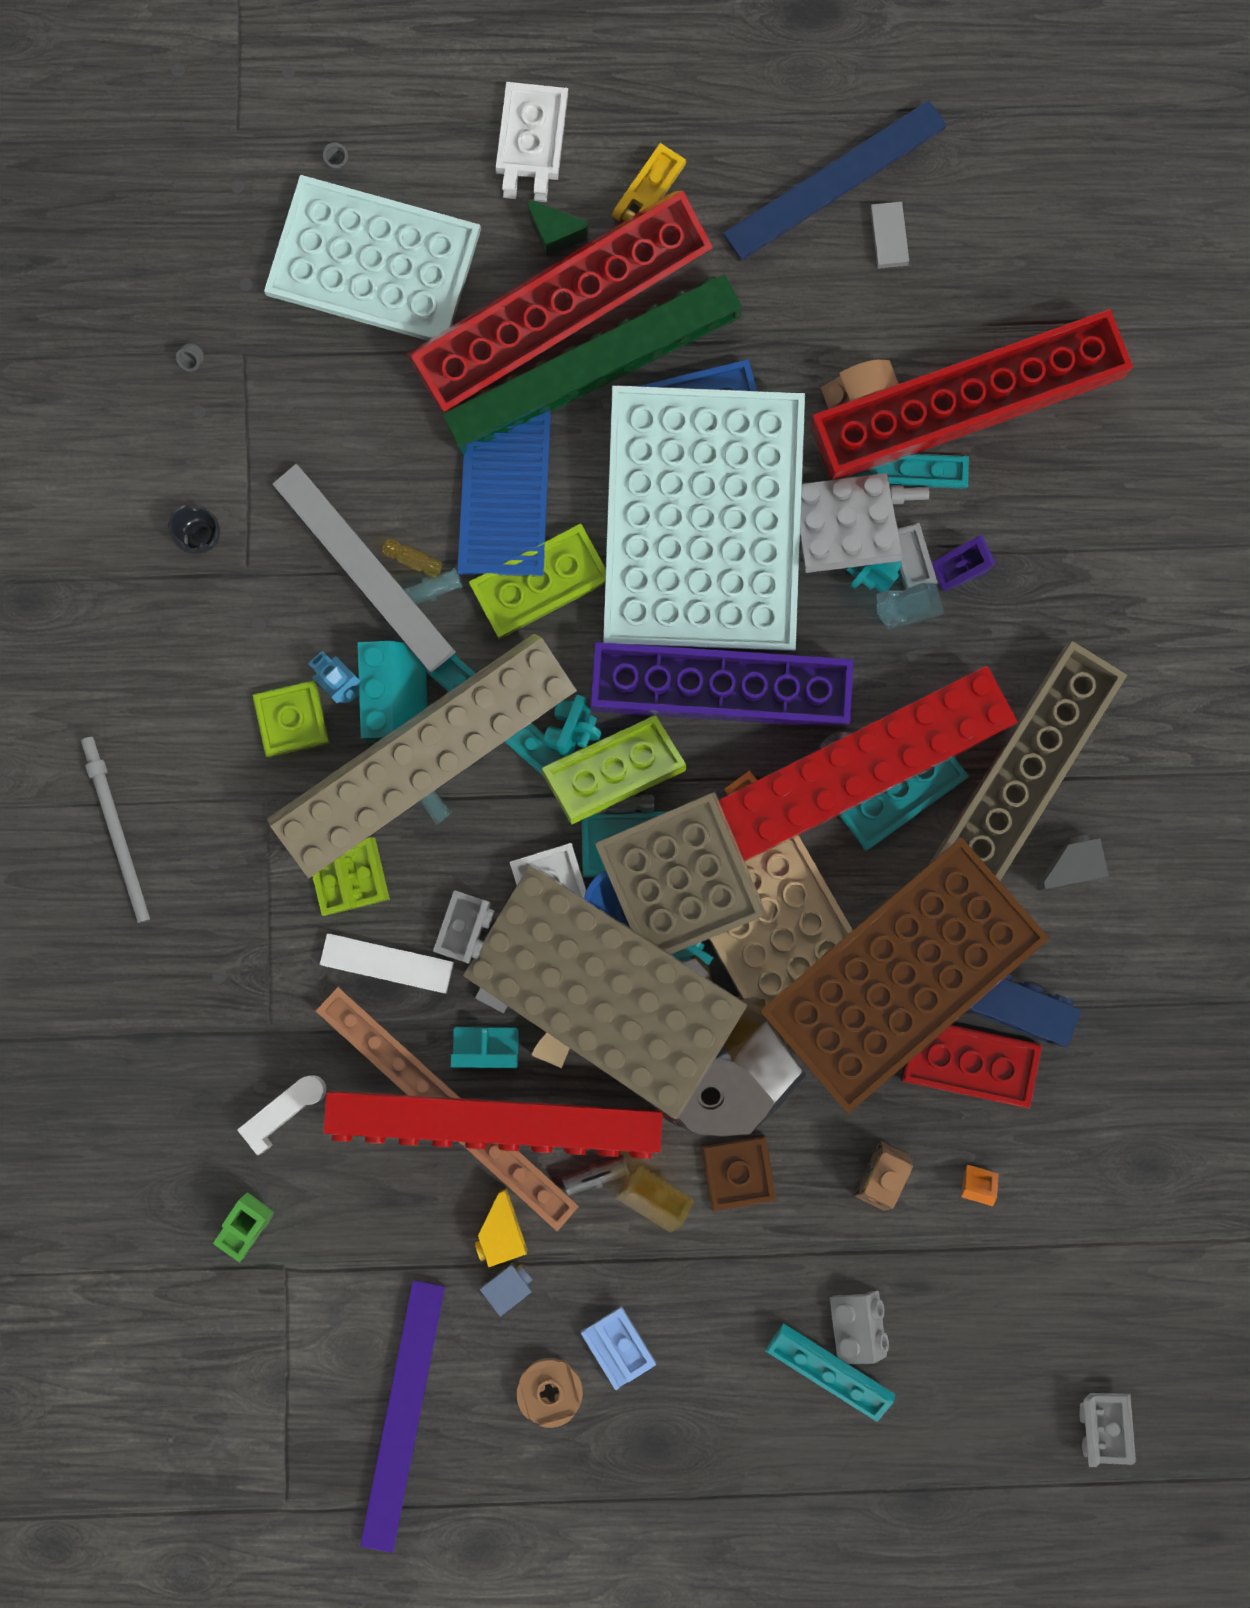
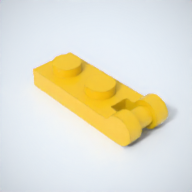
(651, 182)

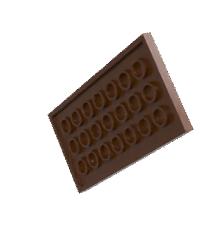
(904, 975)

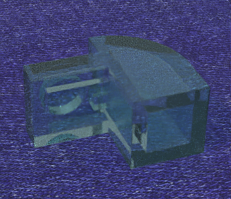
(909, 605)

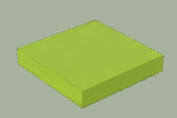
(291, 718)

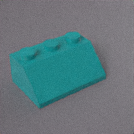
(390, 687)

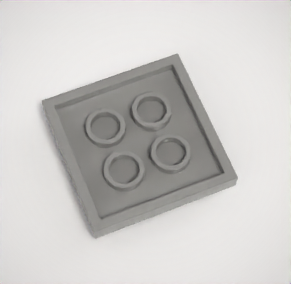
(848, 523)

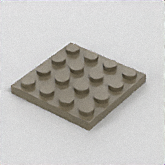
(681, 876)

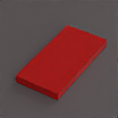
(977, 1066)

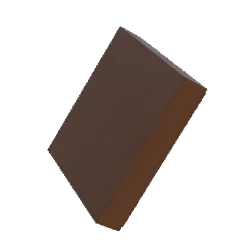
(739, 1173)

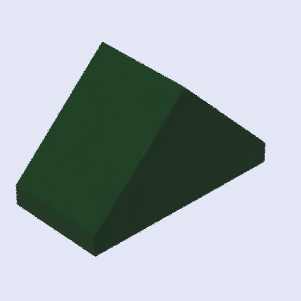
(555, 228)

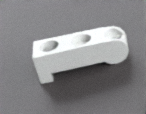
(302, 1093)

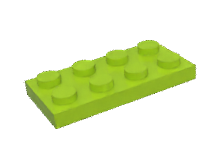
(569, 573)
(613, 769)

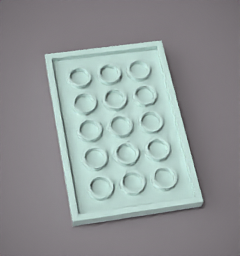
(372, 259)

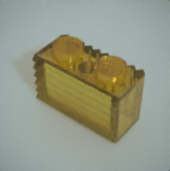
(655, 1199)

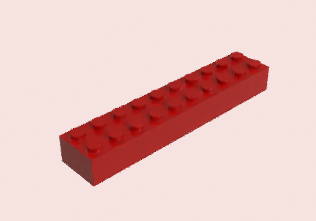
(560, 300)
(971, 395)
(866, 763)
(492, 1122)

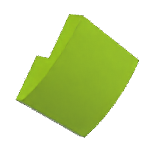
(352, 880)

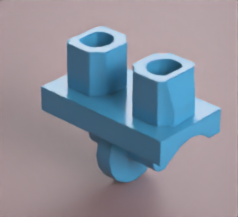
(335, 678)

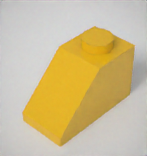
(500, 1233)

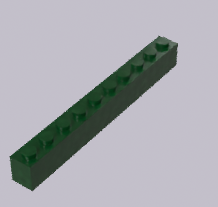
(595, 363)

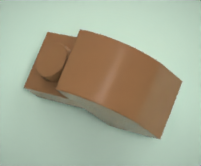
(859, 382)

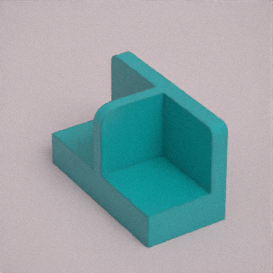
(485, 1047)

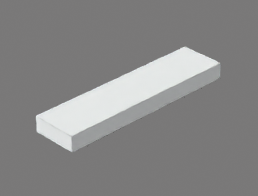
(386, 963)

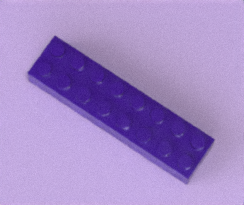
(722, 685)

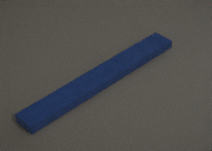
(834, 180)

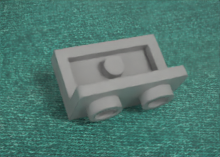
(463, 927)
(859, 1328)
(1108, 1429)

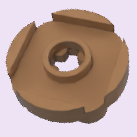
(539, 1408)

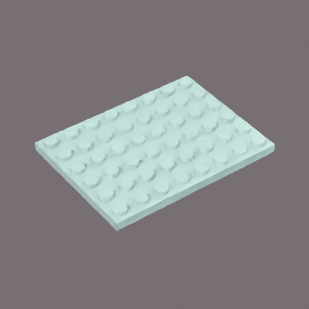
(704, 518)

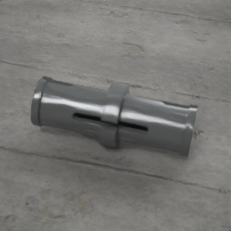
(574, 1184)

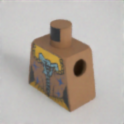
(885, 1177)

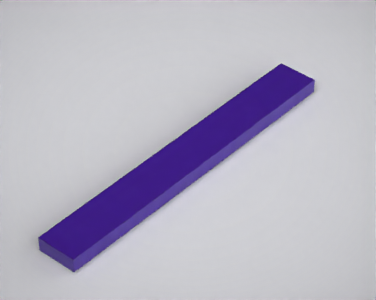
(403, 1416)

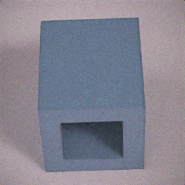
(507, 1287)

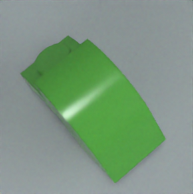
(243, 1226)

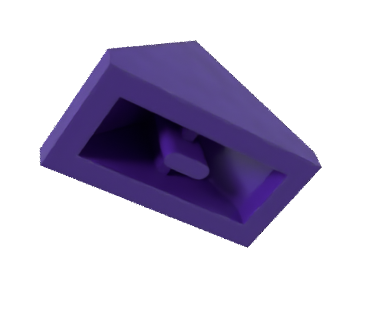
(963, 563)

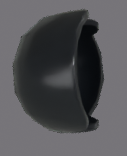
(194, 529)

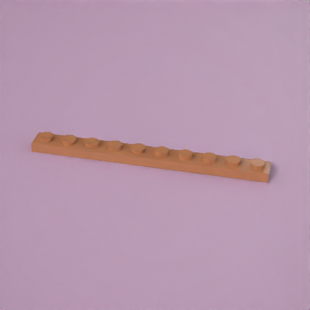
(418, 1080)

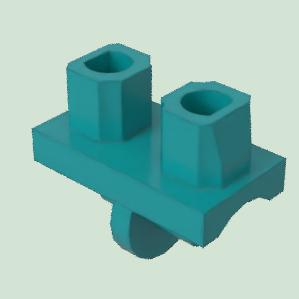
(877, 575)
(577, 730)

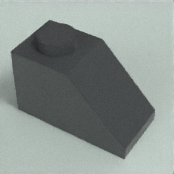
(1076, 863)

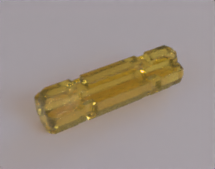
(412, 558)

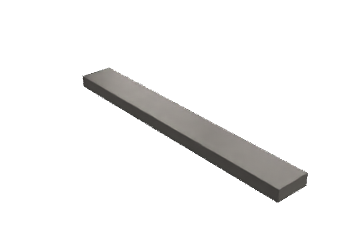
(364, 568)

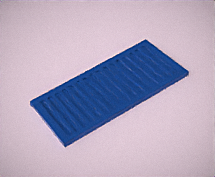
(505, 501)

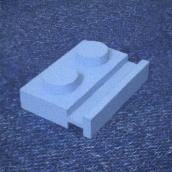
(618, 1348)

